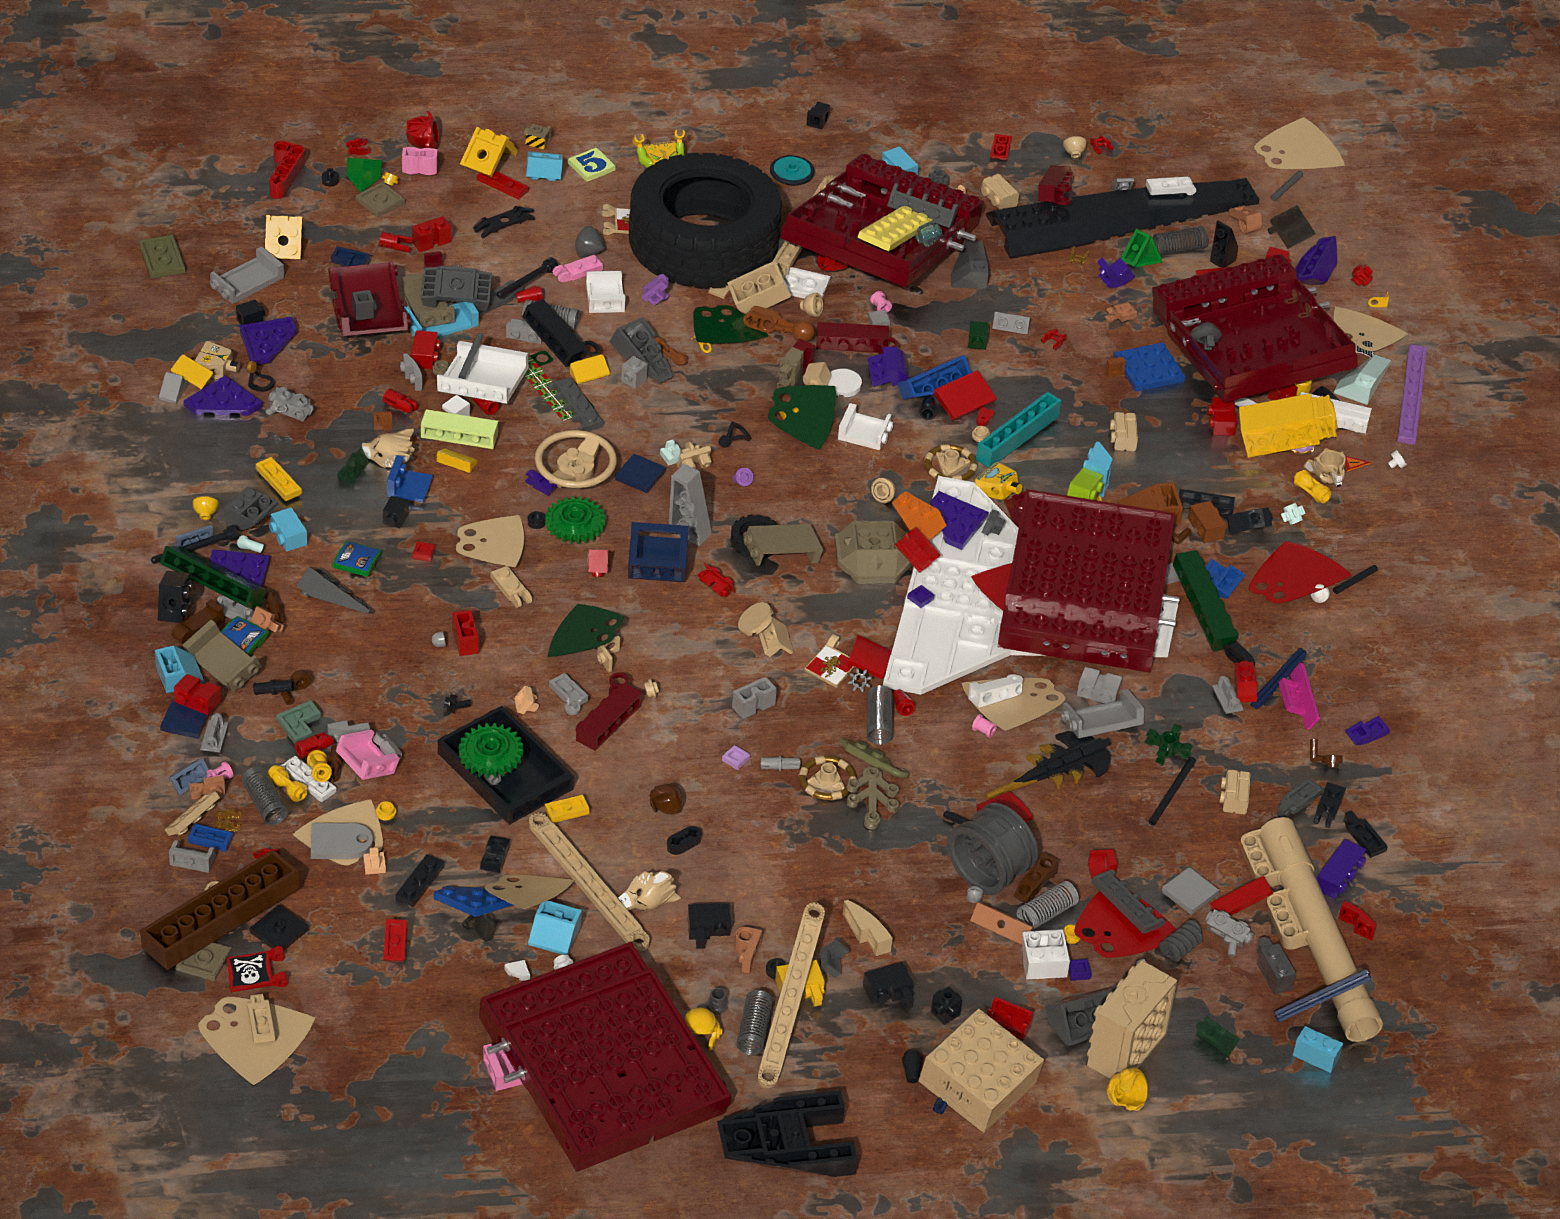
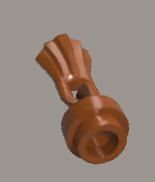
(678, 358)

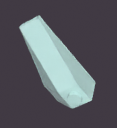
(1364, 380)

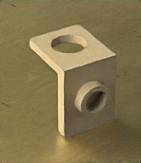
(604, 656)

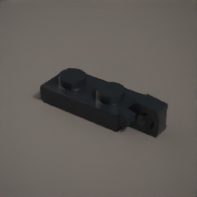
(1364, 835)

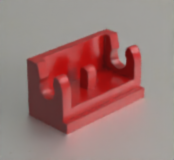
(917, 549)
(1011, 1017)

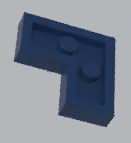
(349, 257)

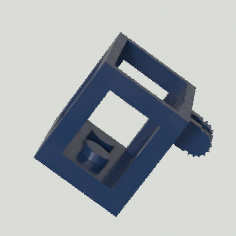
(658, 556)

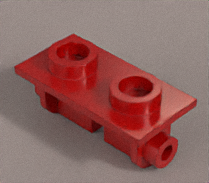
(722, 584)

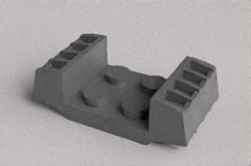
(456, 285)

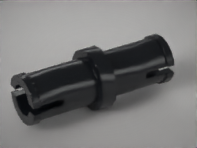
(274, 687)

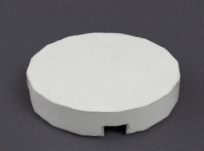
(845, 382)

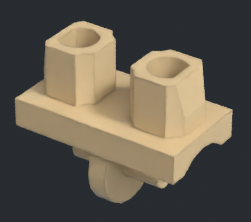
(694, 454)

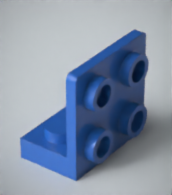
(406, 483)

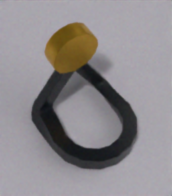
(251, 368)

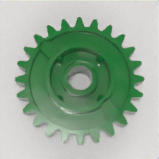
(575, 520)
(491, 750)

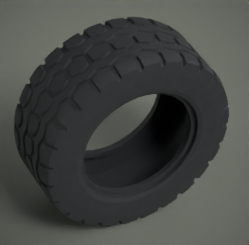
(705, 187)

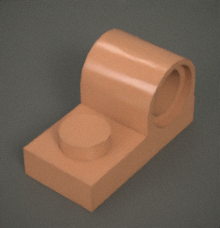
(1249, 218)
(747, 944)

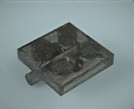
(1291, 227)

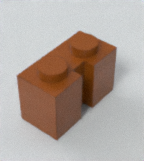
(1207, 521)

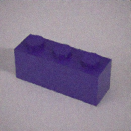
(1341, 869)

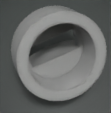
(438, 639)
(974, 894)

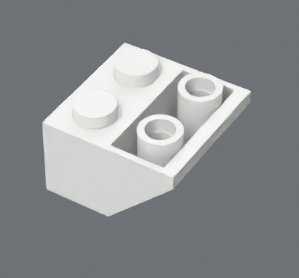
(1045, 954)

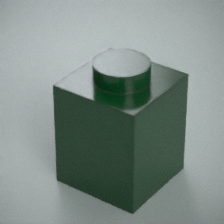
(977, 335)

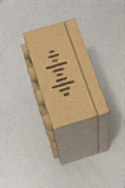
(1131, 1020)
(981, 1070)

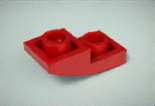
(1001, 146)
(1363, 923)

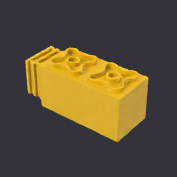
(1287, 424)

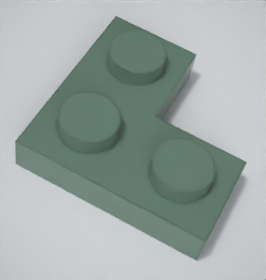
(295, 720)

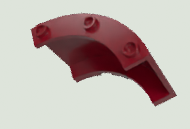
(382, 283)

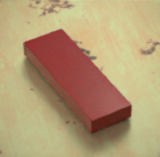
(504, 184)
(1243, 897)

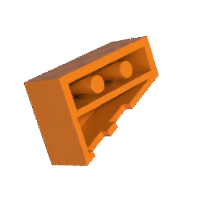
(919, 514)

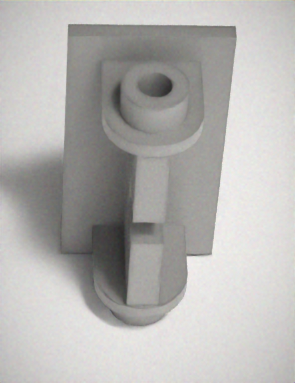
(1011, 322)
(234, 609)
(1227, 696)
(214, 734)

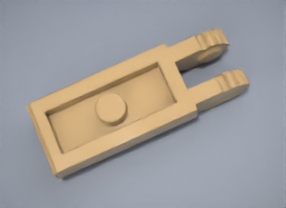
(510, 586)

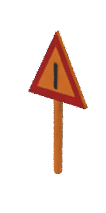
(1354, 463)

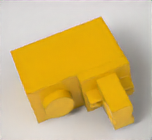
(814, 984)

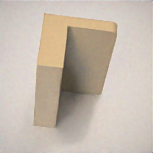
(775, 638)

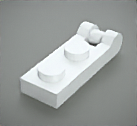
(1170, 186)

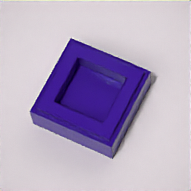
(920, 596)
(1079, 970)

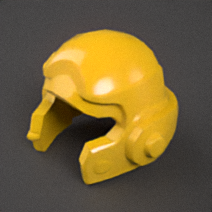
(704, 1022)
(1128, 1089)

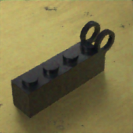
(556, 333)

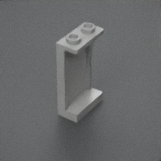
(248, 277)
(1104, 717)

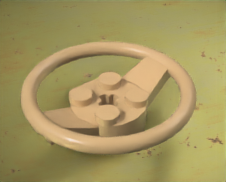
(576, 466)

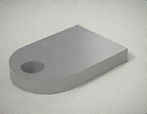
(339, 840)

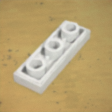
(301, 772)

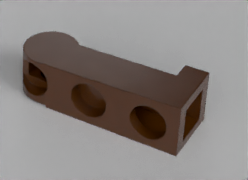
(188, 628)
(1036, 878)

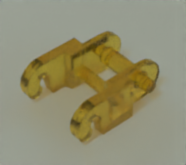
(1081, 261)
(227, 825)

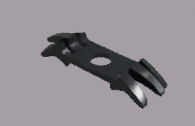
(493, 223)

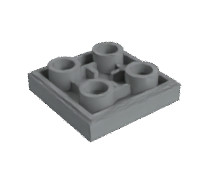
(1190, 890)

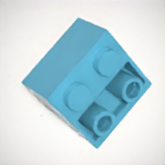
(1099, 462)
(174, 664)
(555, 927)

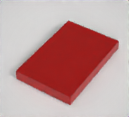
(965, 395)

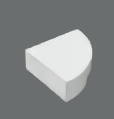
(518, 970)

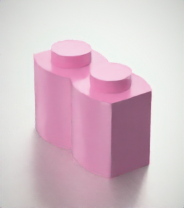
(419, 160)

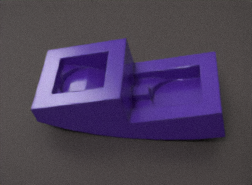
(1368, 732)

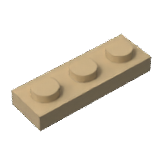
(192, 814)

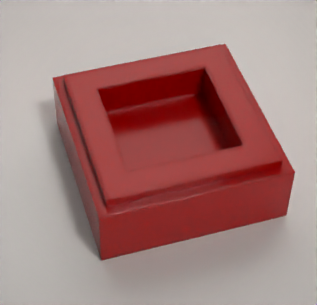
(423, 551)

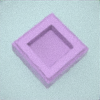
(735, 757)

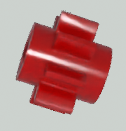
(1362, 275)

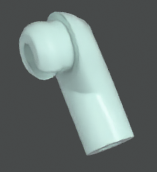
(245, 543)

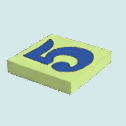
(591, 164)

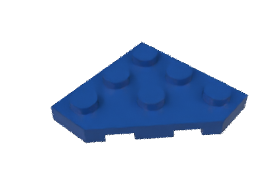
(472, 901)

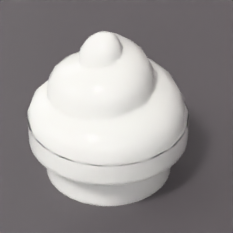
(1322, 595)

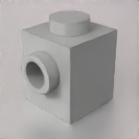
(634, 372)

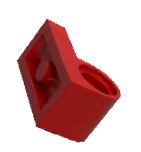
(395, 940)

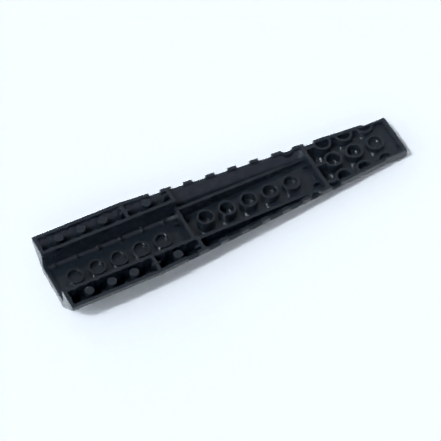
(1097, 216)

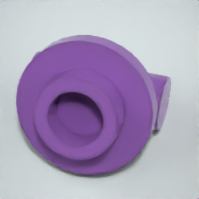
(743, 477)

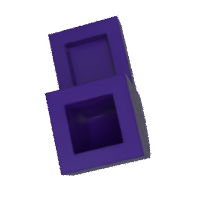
(1116, 274)

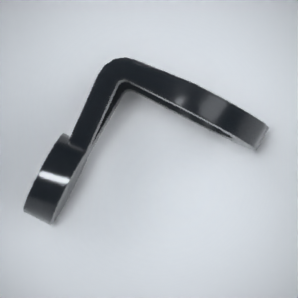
(725, 440)

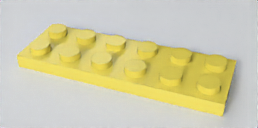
(894, 228)

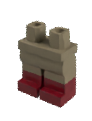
(795, 363)

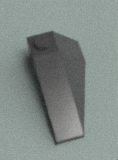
(971, 267)
(1074, 1016)

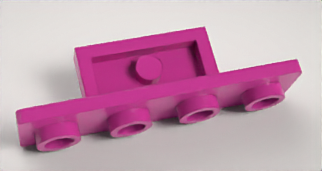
(1299, 696)

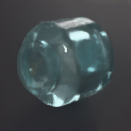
(928, 233)

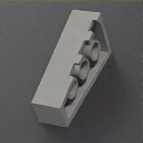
(689, 504)

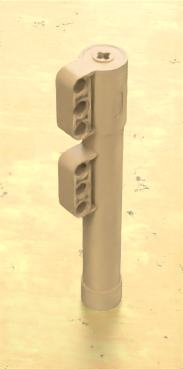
(1304, 918)

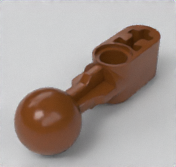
(769, 321)

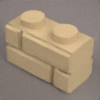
(999, 192)
(1124, 431)
(1236, 791)

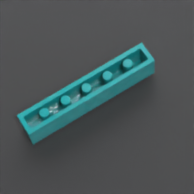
(1018, 429)

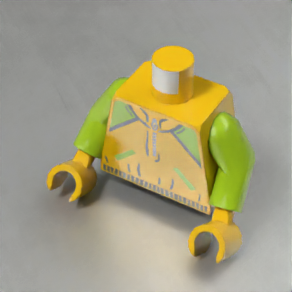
(652, 153)

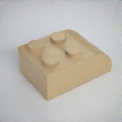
(759, 288)

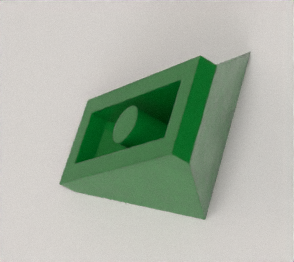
(363, 172)
(1141, 250)

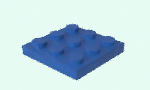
(1150, 367)

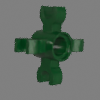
(1168, 744)

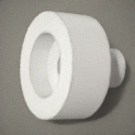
(1398, 460)

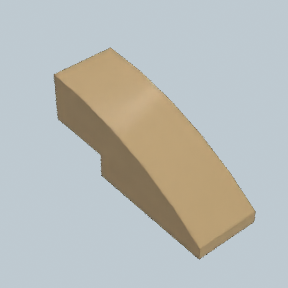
(867, 928)

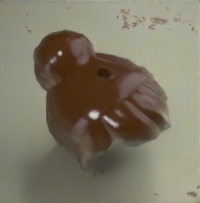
(666, 799)

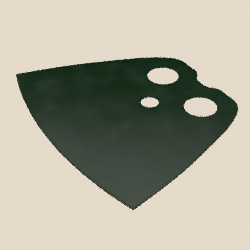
(730, 331)
(814, 416)
(575, 630)

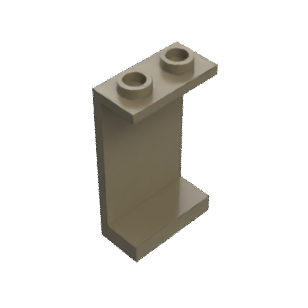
(426, 315)
(782, 540)
(221, 657)

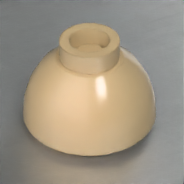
(1075, 146)
(812, 304)
(883, 490)

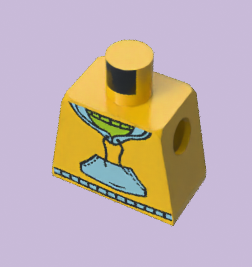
(999, 482)

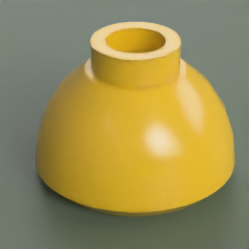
(205, 506)

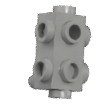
(289, 404)
(1233, 932)

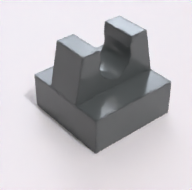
(993, 523)

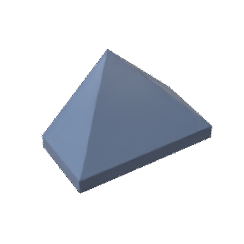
(193, 536)
(189, 774)

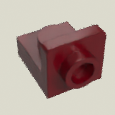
(433, 259)

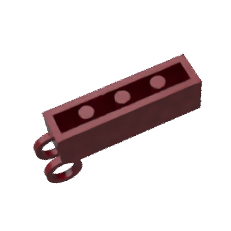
(1055, 184)
(853, 337)
(610, 714)

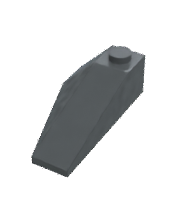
(639, 341)
(324, 586)

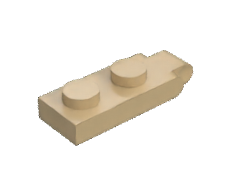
(260, 1019)

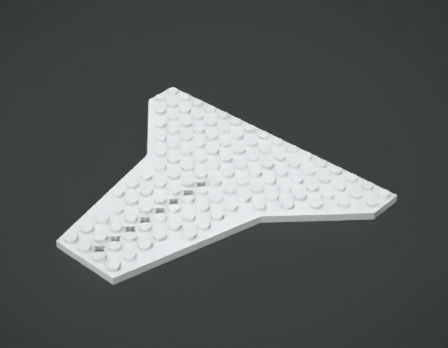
(962, 624)

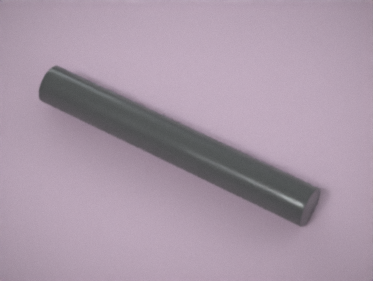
(1286, 186)
(471, 355)

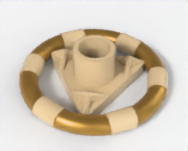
(950, 462)
(826, 778)

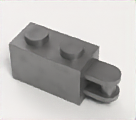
(1275, 966)

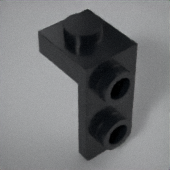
(1249, 520)

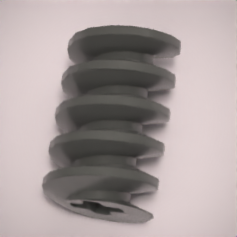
(1181, 941)

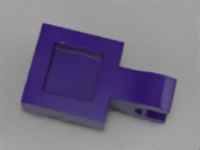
(539, 482)

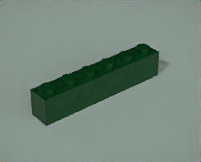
(213, 576)
(1204, 599)

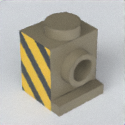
(537, 136)

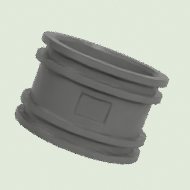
(992, 848)

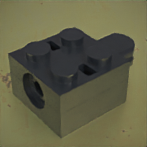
(174, 596)

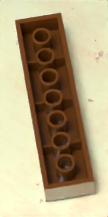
(219, 909)

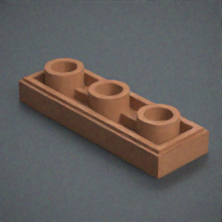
(991, 919)

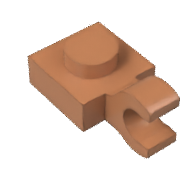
(1122, 312)
(265, 620)
(209, 785)

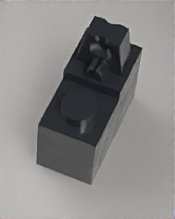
(708, 921)
(889, 983)

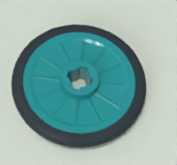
(792, 170)

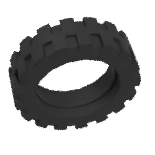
(742, 526)

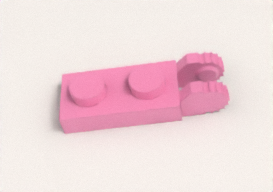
(577, 268)

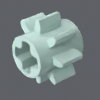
(1293, 513)

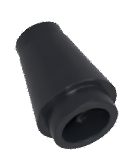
(928, 408)
(912, 1065)

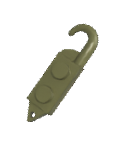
(873, 757)

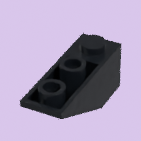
(1224, 246)

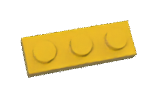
(278, 479)

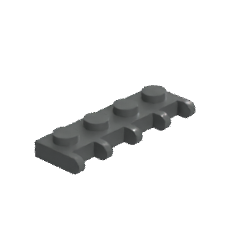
(936, 212)
(576, 403)
(1127, 902)

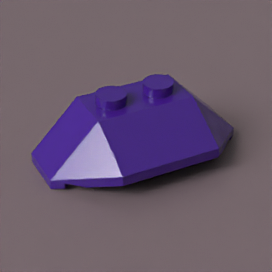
(1318, 262)

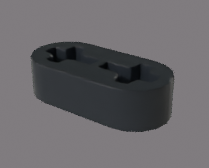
(1237, 653)
(685, 839)

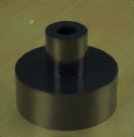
(330, 178)

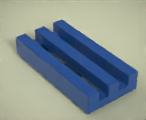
(209, 839)

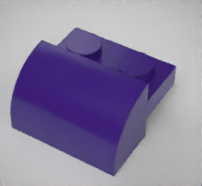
(888, 367)

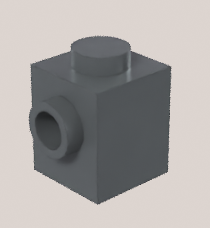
(363, 305)

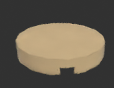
(755, 619)

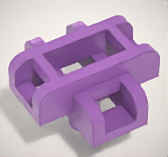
(656, 288)

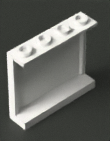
(491, 376)

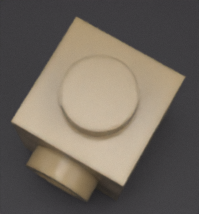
(817, 374)

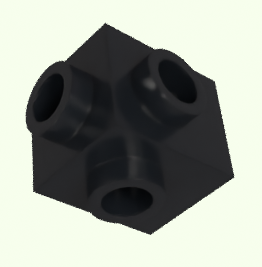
(946, 1005)

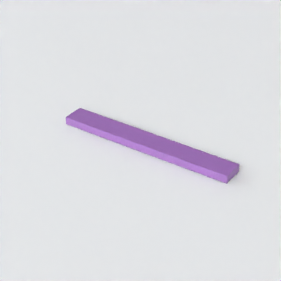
(1412, 394)

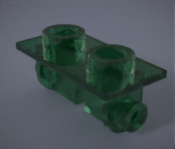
(353, 467)
(1217, 1035)

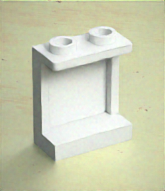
(605, 291)
(864, 429)

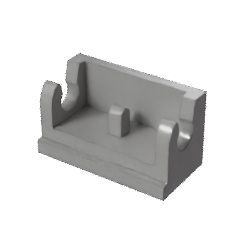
(191, 858)

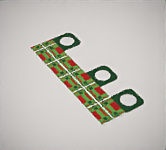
(540, 382)

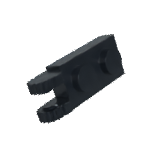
(1329, 803)

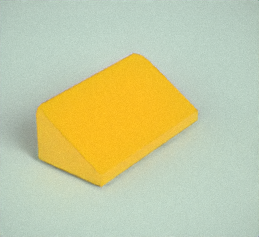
(589, 369)
(192, 371)
(456, 460)

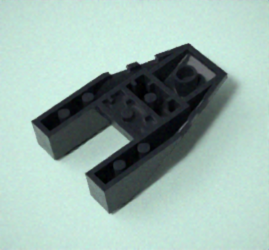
(779, 1139)

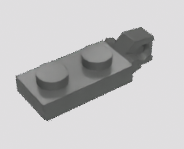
(1299, 798)

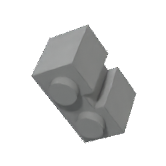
(1098, 686)
(756, 695)

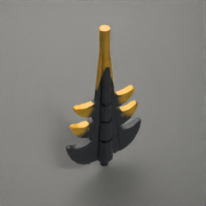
(1080, 752)

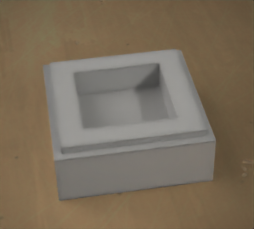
(879, 318)

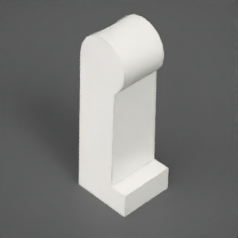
(995, 690)

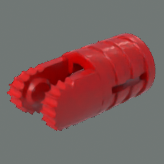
(393, 241)
(399, 401)
(312, 743)

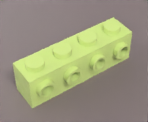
(459, 429)

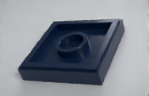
(640, 473)
(183, 721)

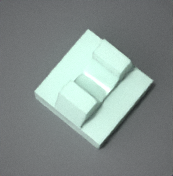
(670, 452)

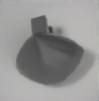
(588, 242)
(1207, 334)

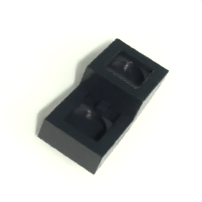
(495, 854)

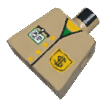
(217, 359)

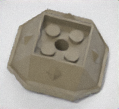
(869, 552)

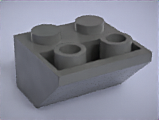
(248, 508)

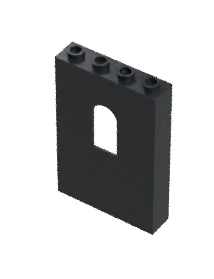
(529, 787)

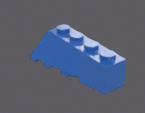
(934, 377)

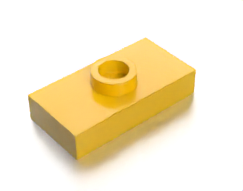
(567, 808)

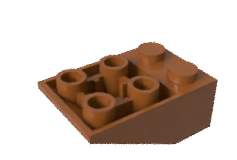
(1157, 497)

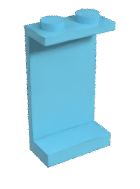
(465, 317)

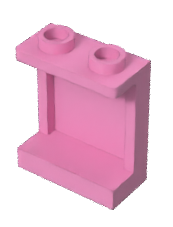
(365, 756)
(498, 1067)

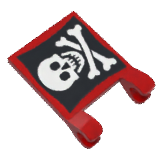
(254, 970)

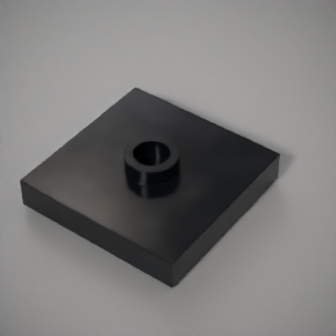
(279, 928)

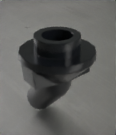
(451, 703)

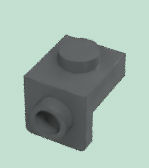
(831, 957)

